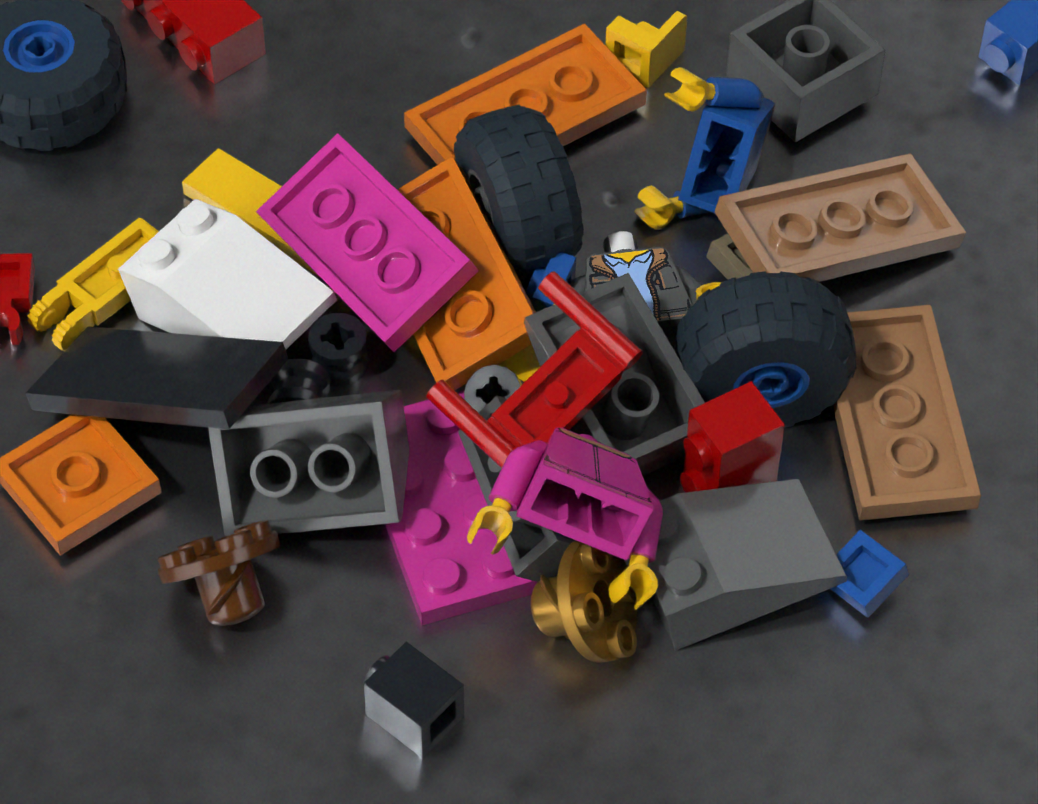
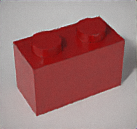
(732, 441)

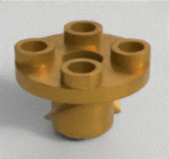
(580, 605)

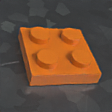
(76, 479)

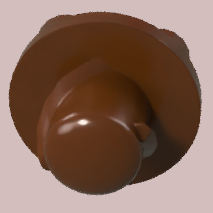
(223, 571)

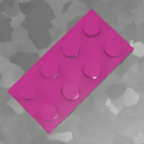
(367, 242)
(431, 541)

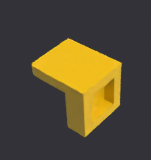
(645, 48)

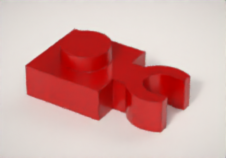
(16, 291)

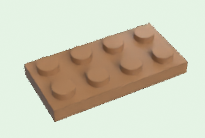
(841, 220)
(903, 420)

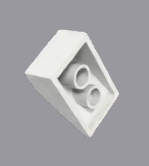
(222, 280)

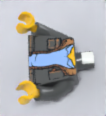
(665, 287)

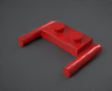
(558, 391)

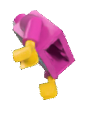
(584, 495)

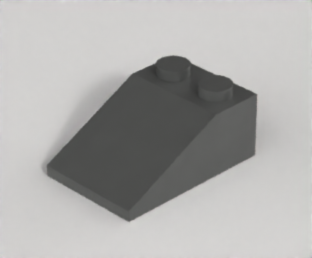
(652, 401)
(738, 557)

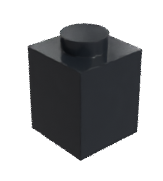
(413, 698)

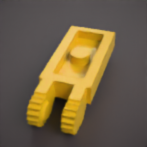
(90, 287)

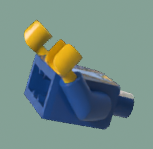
(724, 147)

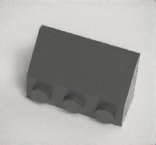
(314, 463)

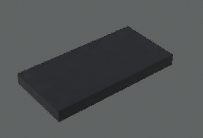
(158, 377)

